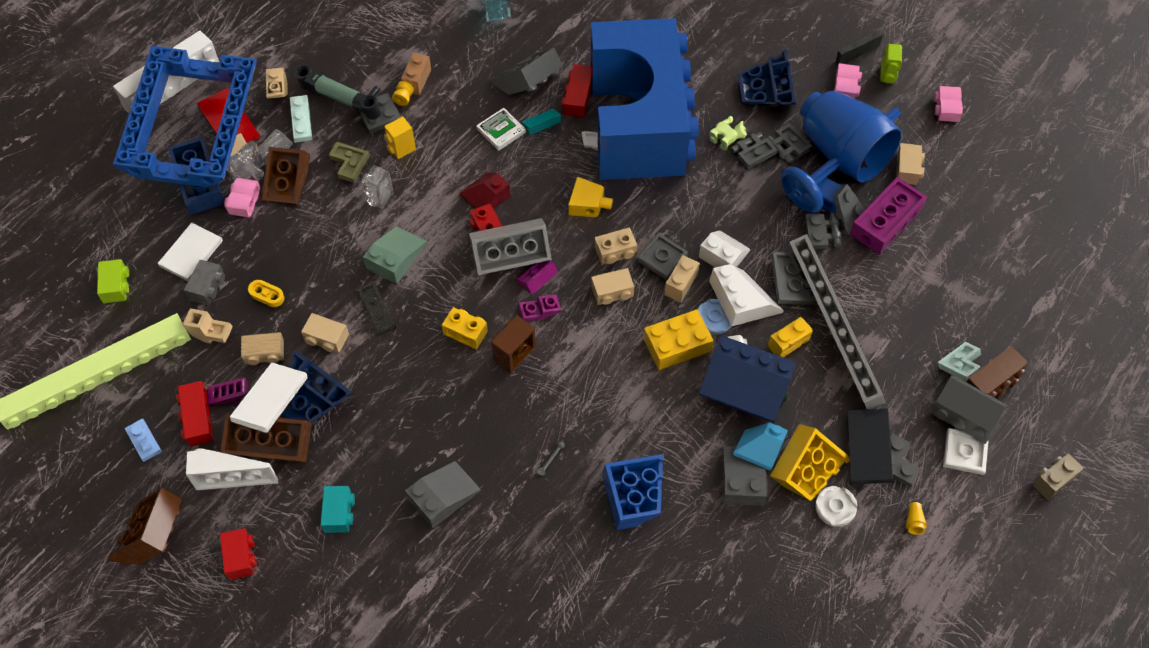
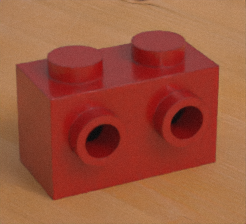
(484, 218)

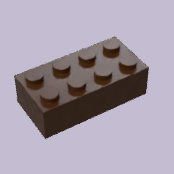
(284, 441)

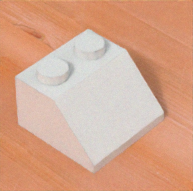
(722, 250)

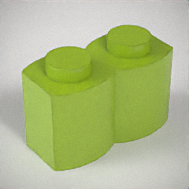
(891, 63)

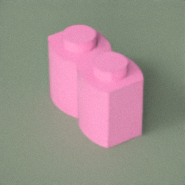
(847, 80)
(948, 104)
(242, 197)

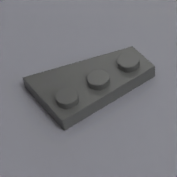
(789, 282)

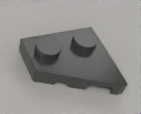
(848, 207)

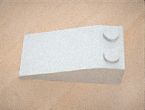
(220, 470)

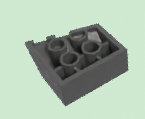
(529, 72)

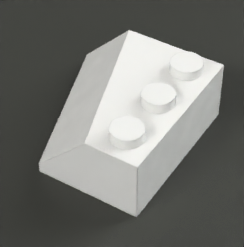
(741, 296)

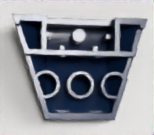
(769, 82)
(317, 394)

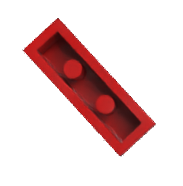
(577, 90)
(195, 414)

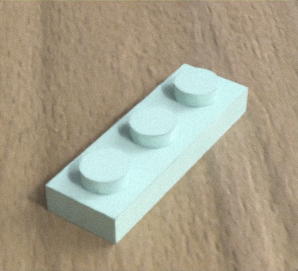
(301, 118)

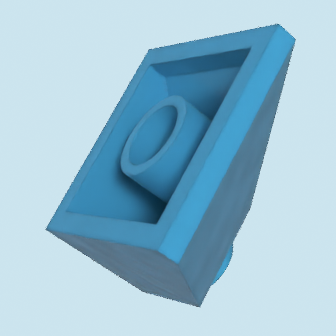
(761, 444)

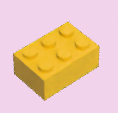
(678, 339)

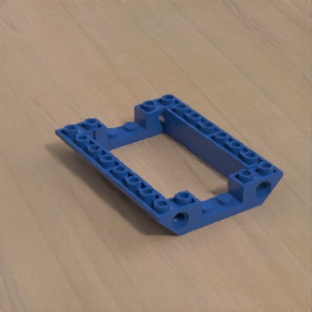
(136, 134)

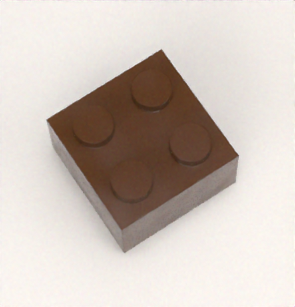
(513, 343)

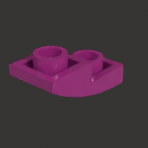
(542, 308)

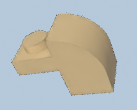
(204, 328)

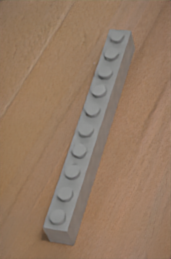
(837, 323)

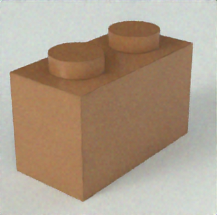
(417, 72)

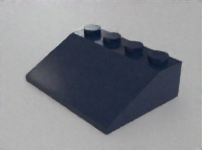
(747, 378)

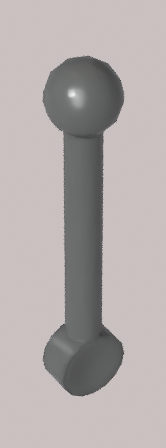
(541, 471)

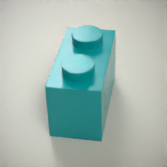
(337, 509)

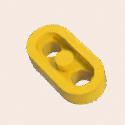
(267, 293)

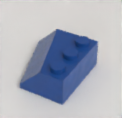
(634, 490)

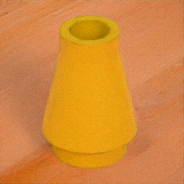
(916, 521)

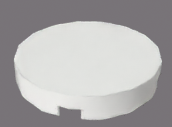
(836, 506)

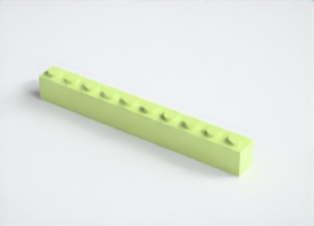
(92, 371)

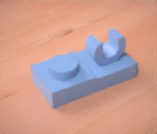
(143, 440)

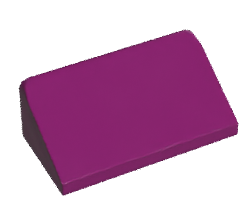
(537, 276)

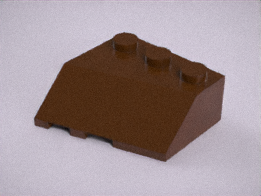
(148, 528)

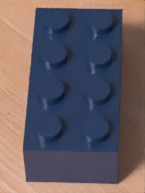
(196, 197)

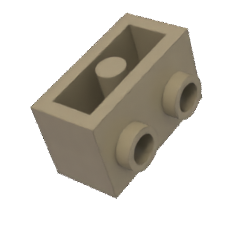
(1058, 476)

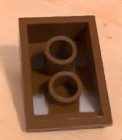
(285, 175)

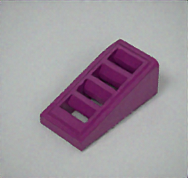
(240, 383)

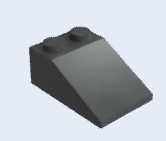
(742, 480)
(441, 493)

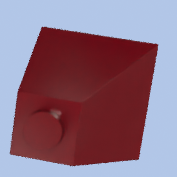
(487, 189)

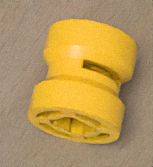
(402, 93)

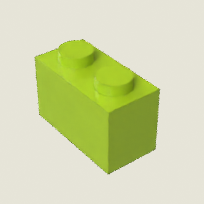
(112, 281)

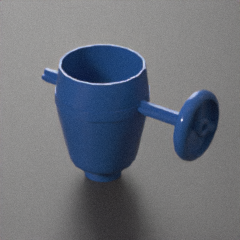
(846, 135)

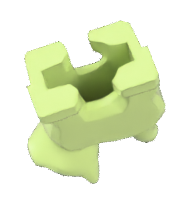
(726, 133)

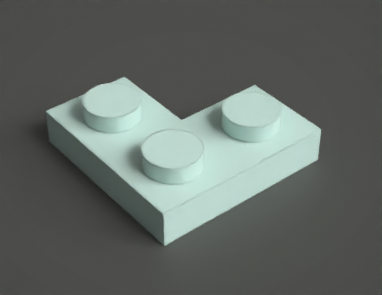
(960, 361)

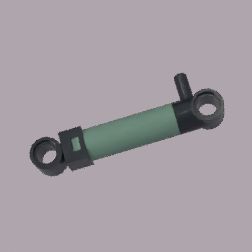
(319, 83)

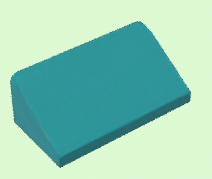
(542, 121)

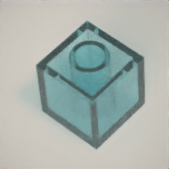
(495, 9)

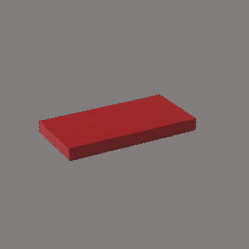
(213, 108)

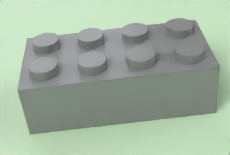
(510, 246)

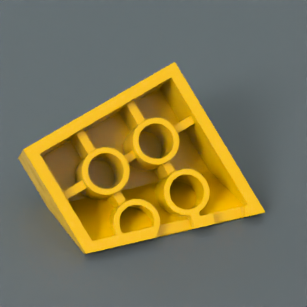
(808, 462)

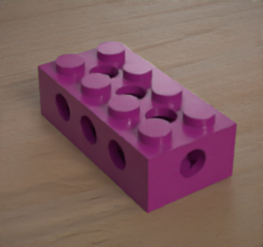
(888, 215)

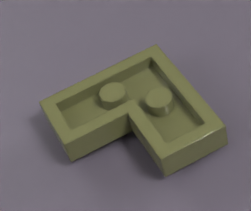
(352, 159)

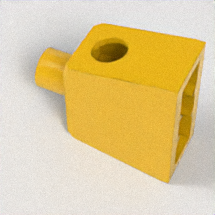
(588, 199)

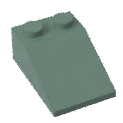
(393, 254)

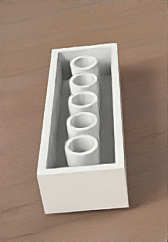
(198, 48)

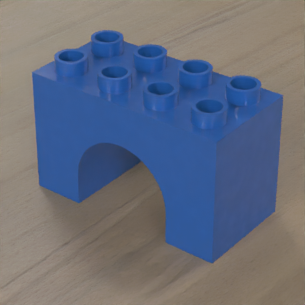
(657, 130)

